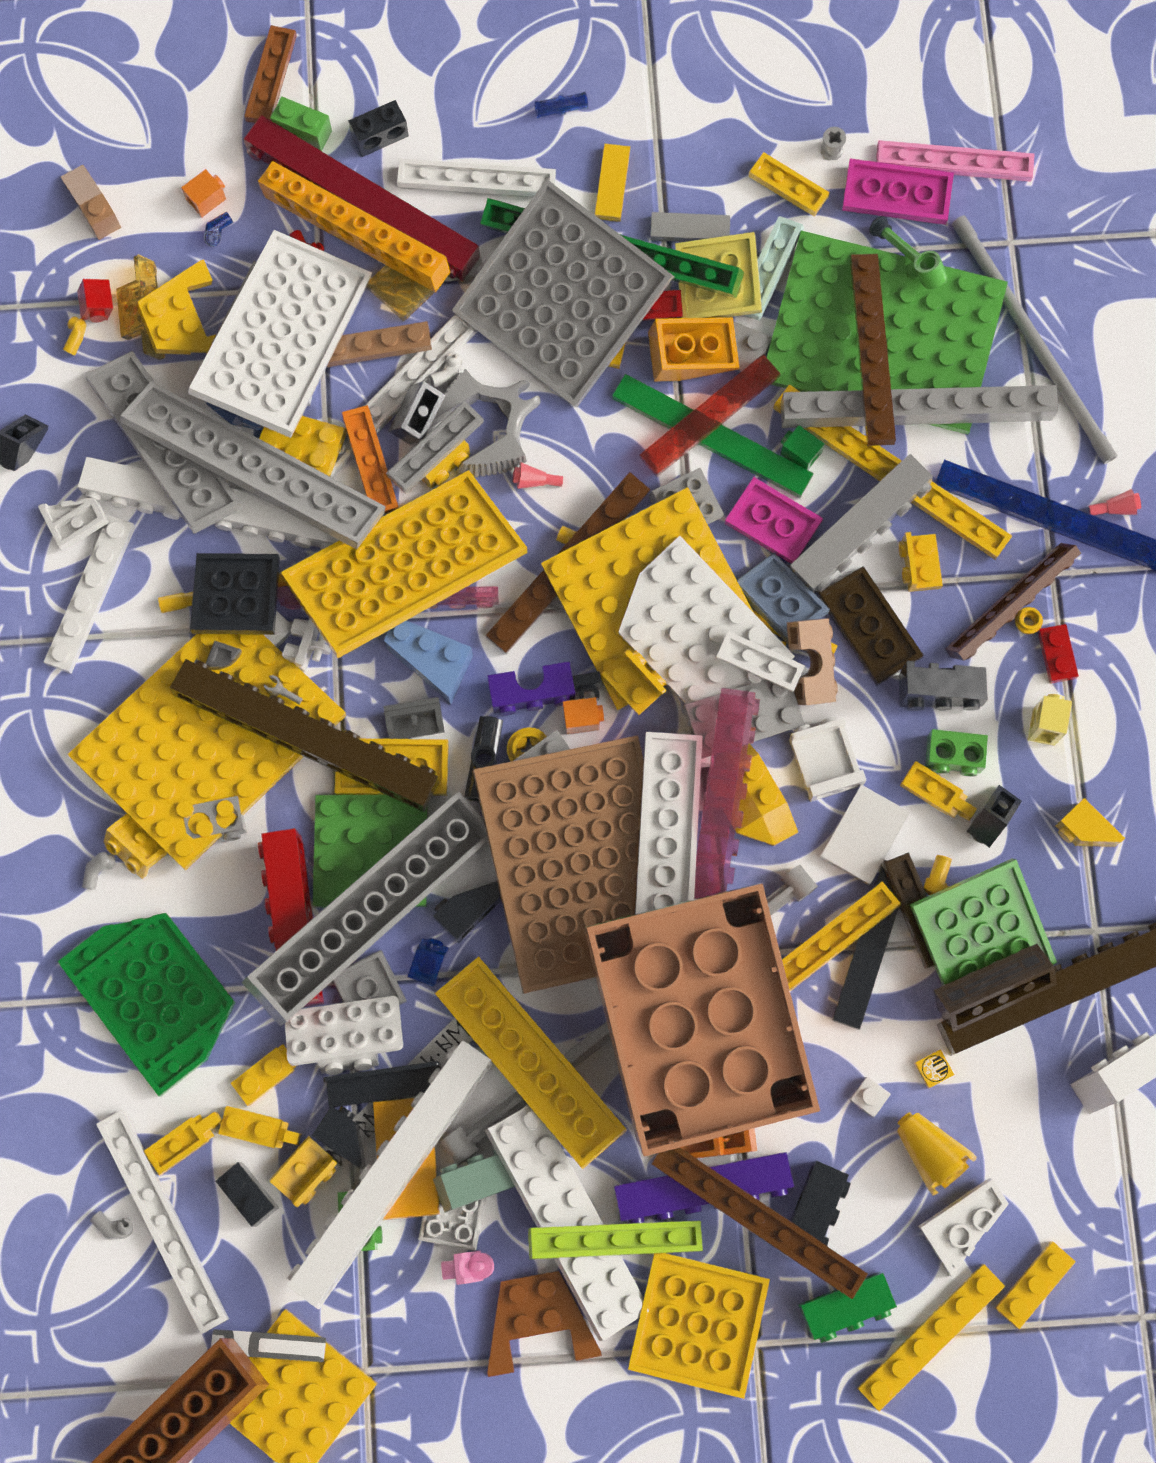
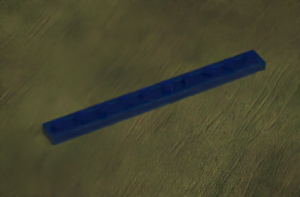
(1047, 514)

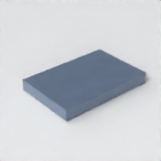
(780, 595)

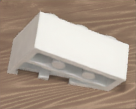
(1119, 1076)

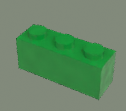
(836, 1311)

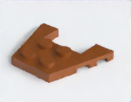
(534, 1308)

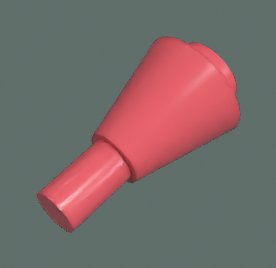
(528, 476)
(1122, 504)

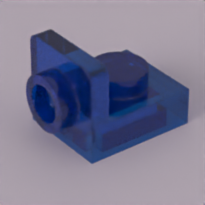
(428, 961)

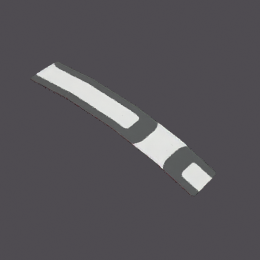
(276, 1345)

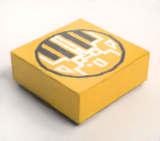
(934, 1069)

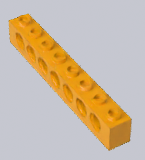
(354, 226)

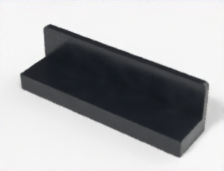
(379, 1084)

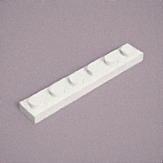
(472, 177)
(89, 594)

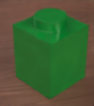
(801, 447)

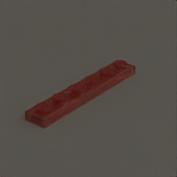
(709, 415)

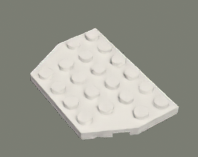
(681, 620)

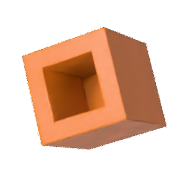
(204, 192)
(582, 715)

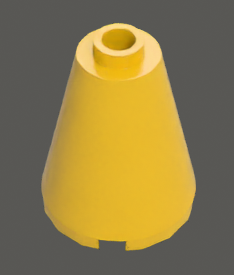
(933, 1151)

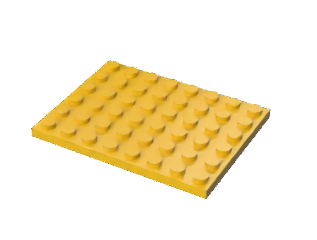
(168, 755)

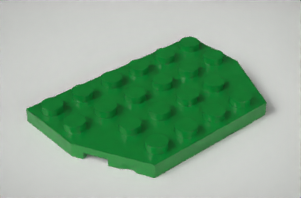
(152, 996)

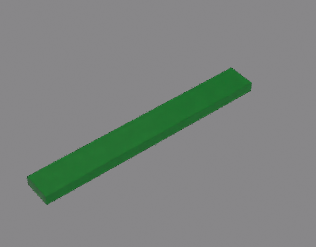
(721, 441)

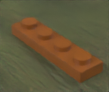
(270, 73)

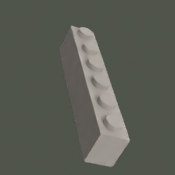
(861, 523)

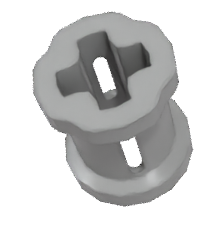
(833, 142)

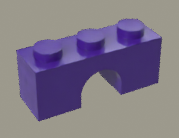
(509, 696)

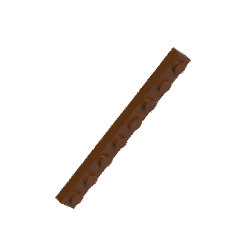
(872, 350)
(540, 592)
(761, 1220)

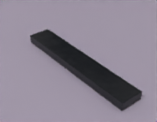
(864, 969)

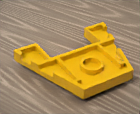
(172, 315)

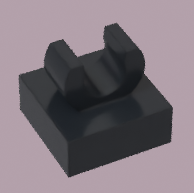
(587, 682)

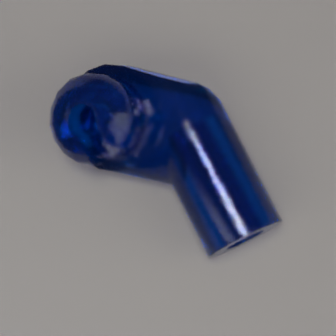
(214, 228)

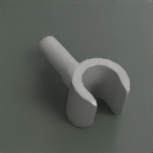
(280, 690)

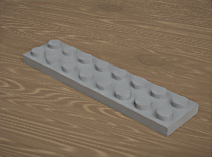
(194, 490)

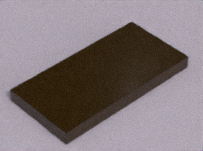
(870, 625)

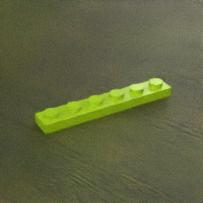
(614, 1239)

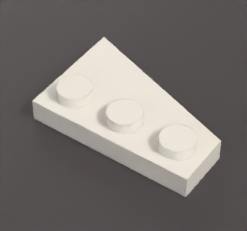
(962, 1224)

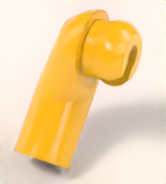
(76, 336)

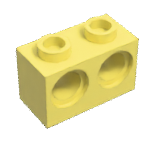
(1050, 719)

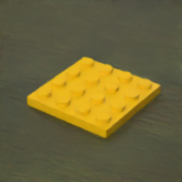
(699, 1324)
(305, 1400)

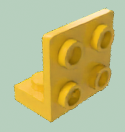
(634, 681)

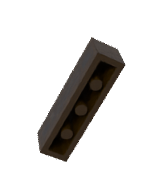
(995, 987)

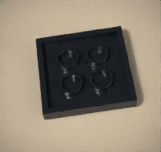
(235, 593)

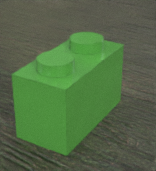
(303, 122)

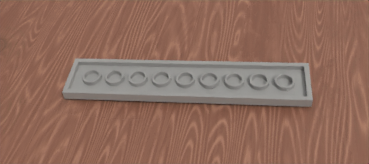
(253, 464)

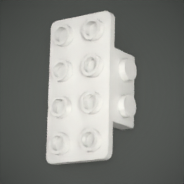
(344, 1034)

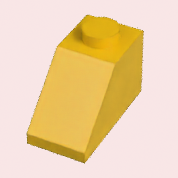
(1088, 827)

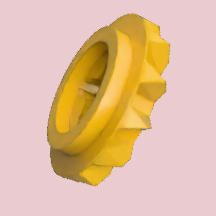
(519, 740)

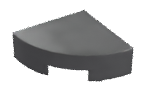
(222, 656)

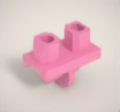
(468, 1267)

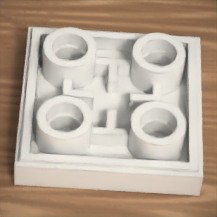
(454, 1228)

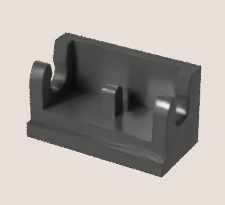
(414, 719)

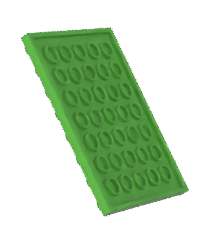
(931, 334)

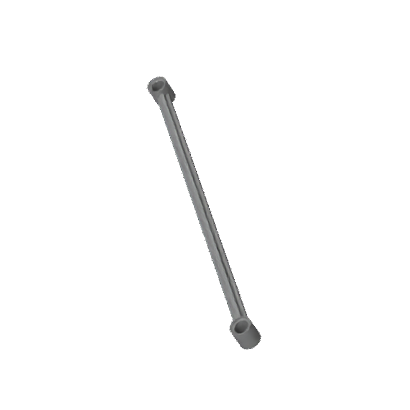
(461, 1142)

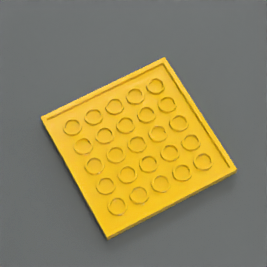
(601, 573)

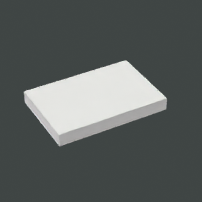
(865, 835)

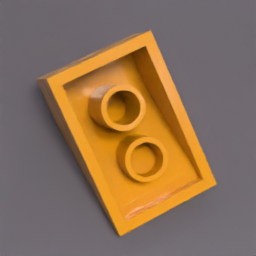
(692, 348)

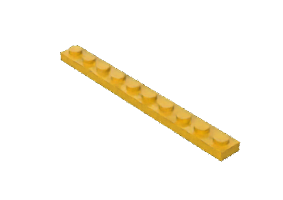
(936, 503)

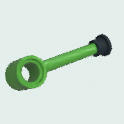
(927, 264)

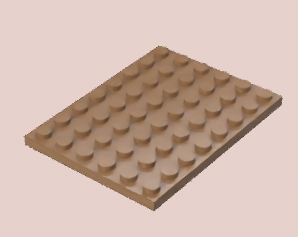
(563, 851)

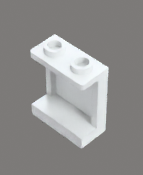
(826, 758)

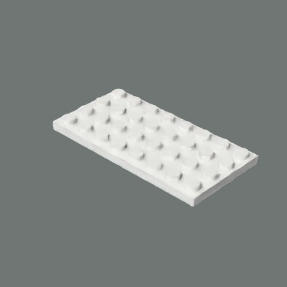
(280, 334)

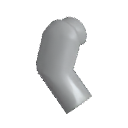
(94, 867)
(112, 1229)

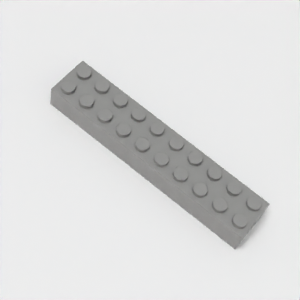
(367, 909)

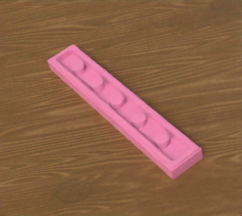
(959, 160)

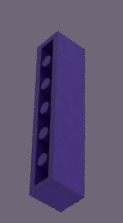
(664, 1195)

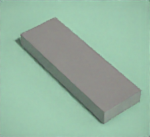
(688, 227)

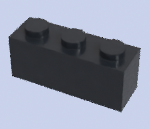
(819, 1200)

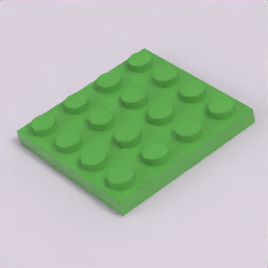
(353, 837)
(980, 921)

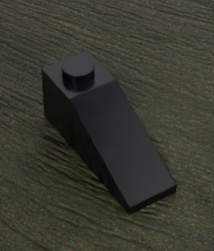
(467, 909)

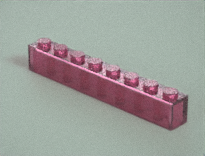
(725, 791)

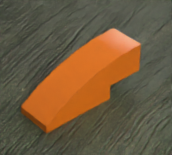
(726, 1145)

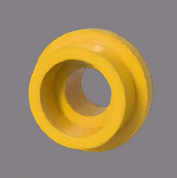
(1031, 613)

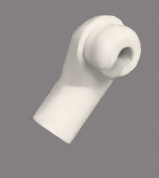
(450, 371)

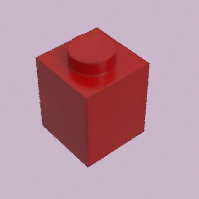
(95, 299)

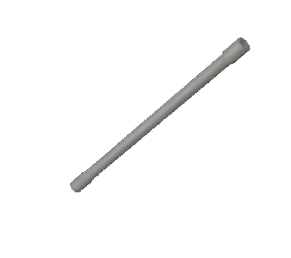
(1098, 439)

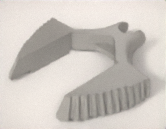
(505, 452)

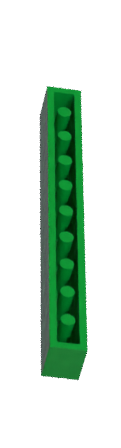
(683, 266)

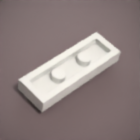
(760, 661)

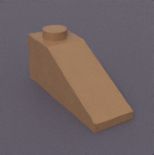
(91, 202)

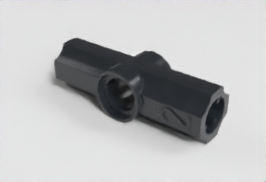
(486, 742)

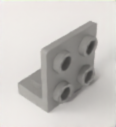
(699, 489)

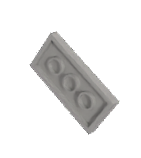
(776, 713)

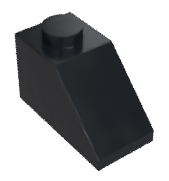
(20, 441)
(994, 816)
(341, 1135)

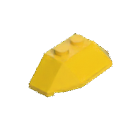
(764, 808)

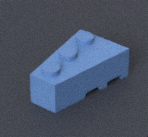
(431, 656)

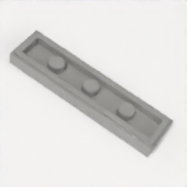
(434, 447)

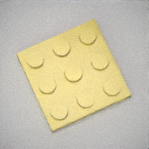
(733, 250)

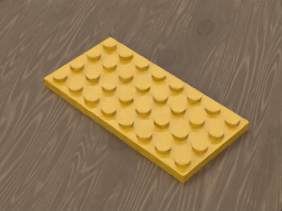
(404, 564)

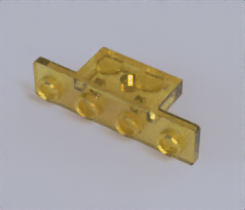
(127, 298)

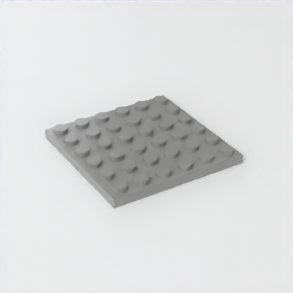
(562, 293)

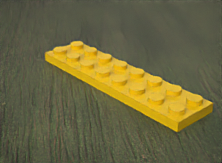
(531, 1062)

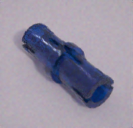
(561, 104)

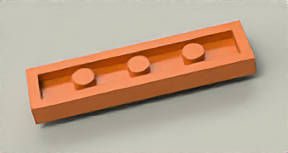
(369, 457)

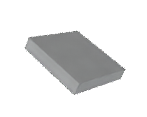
(368, 980)

